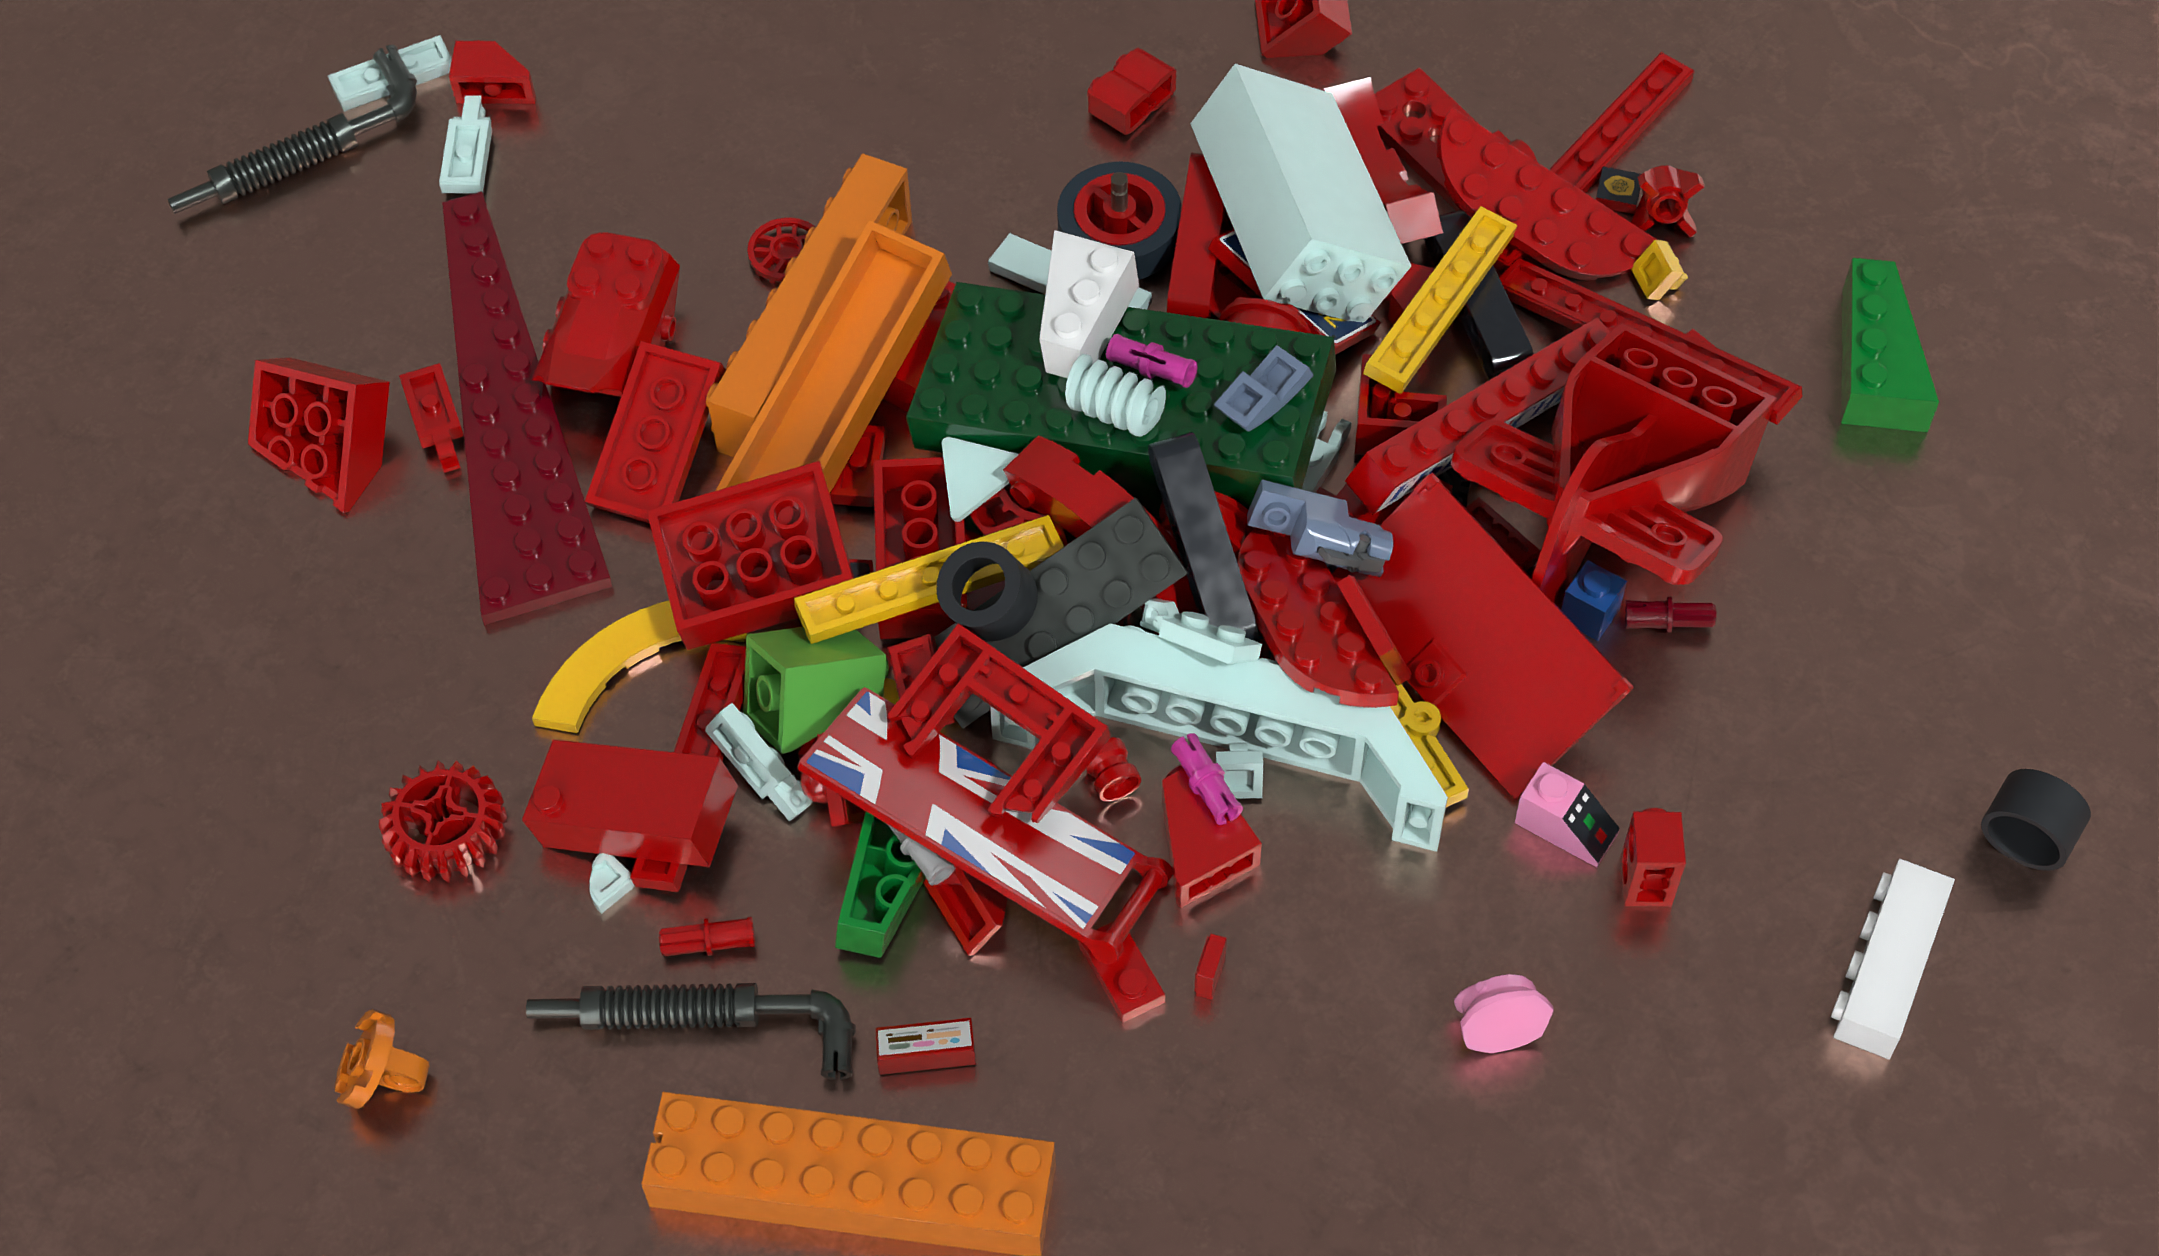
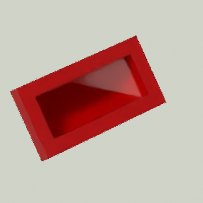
(970, 908)

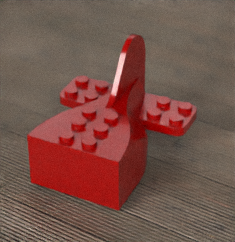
(1631, 453)

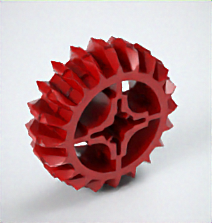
(451, 832)

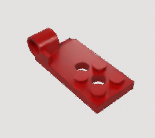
(1411, 134)

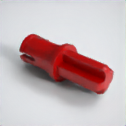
(707, 937)

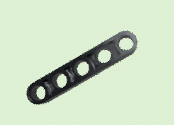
(1488, 312)
(1201, 533)

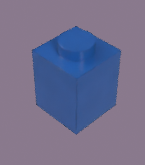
(1593, 599)

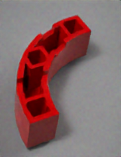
(1408, 207)
(1056, 486)

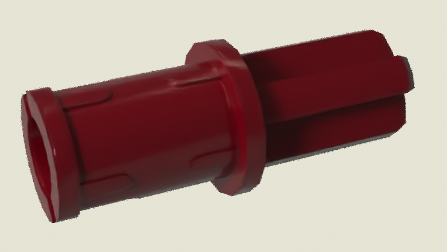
(1669, 614)

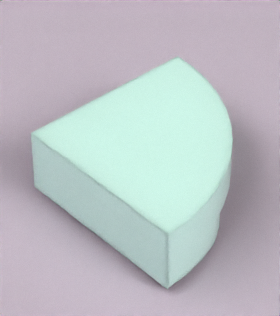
(608, 881)

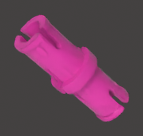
(1174, 369)
(1206, 779)

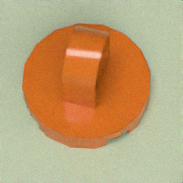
(377, 1062)

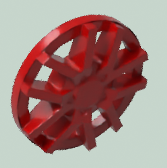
(780, 250)

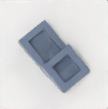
(1263, 393)

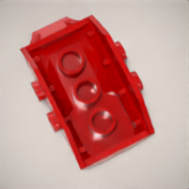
(615, 298)

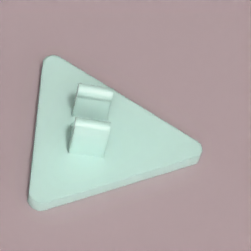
(972, 474)

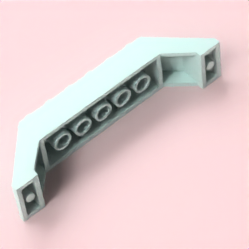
(1180, 692)

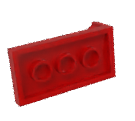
(653, 432)

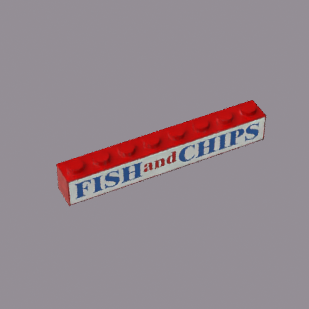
(1511, 397)

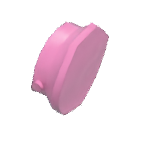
(1502, 1013)

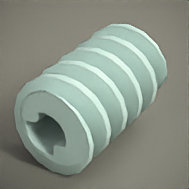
(1114, 398)

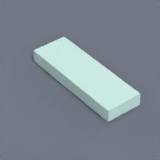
(367, 83)

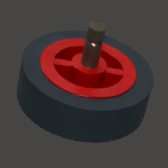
(1125, 209)

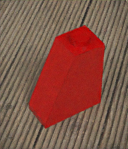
(1198, 847)

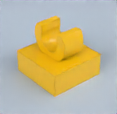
(1658, 270)

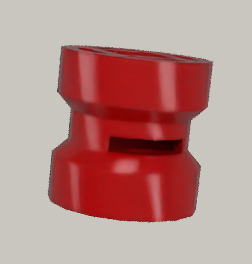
(1112, 771)

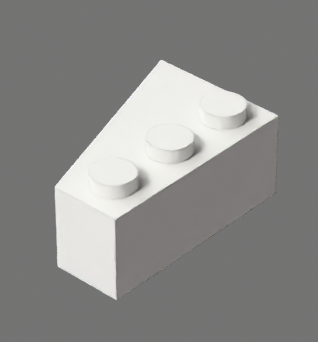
(1083, 299)

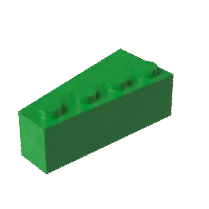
(1882, 356)
(877, 890)

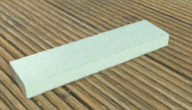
(1030, 265)

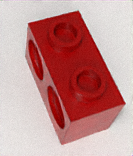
(1653, 858)

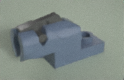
(1321, 528)

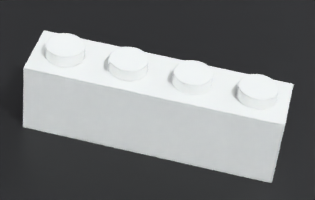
(1893, 958)

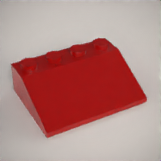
(747, 552)

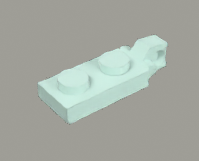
(466, 149)
(1195, 633)
(757, 761)

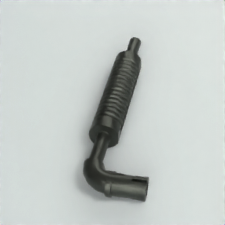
(307, 146)
(702, 1005)

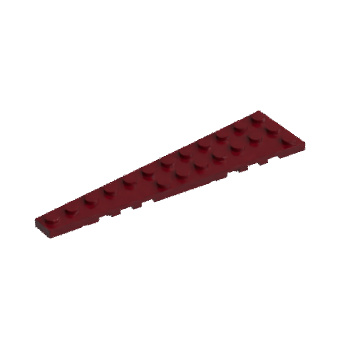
(523, 490)

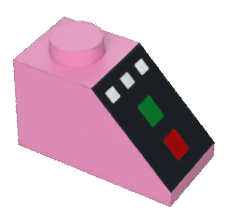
(1566, 815)

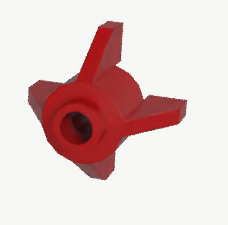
(1666, 197)

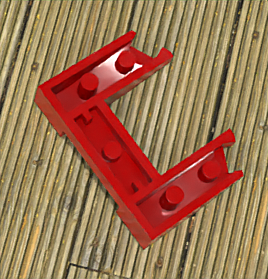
(971, 666)

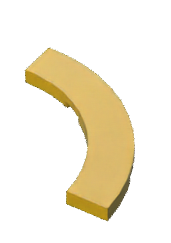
(599, 659)

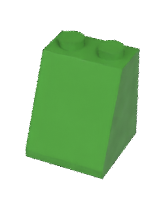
(803, 687)

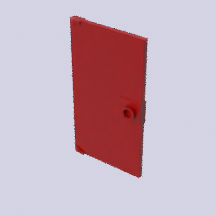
(1486, 640)

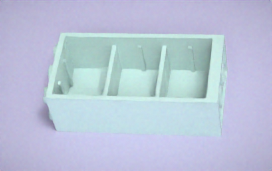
(1299, 195)

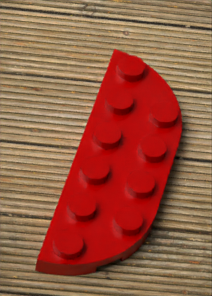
(1552, 216)
(1311, 623)

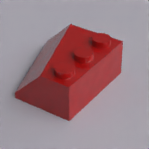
(320, 425)

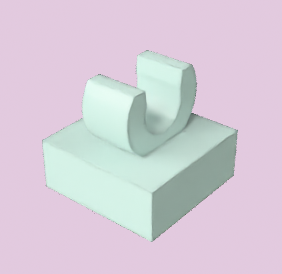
(1242, 770)

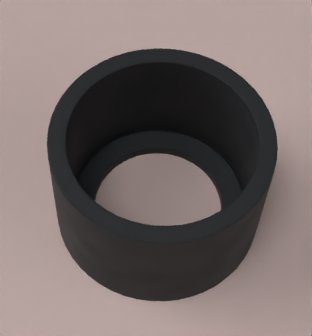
(1011, 610)
(2036, 819)

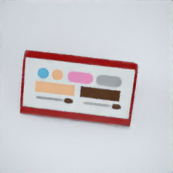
(925, 1046)

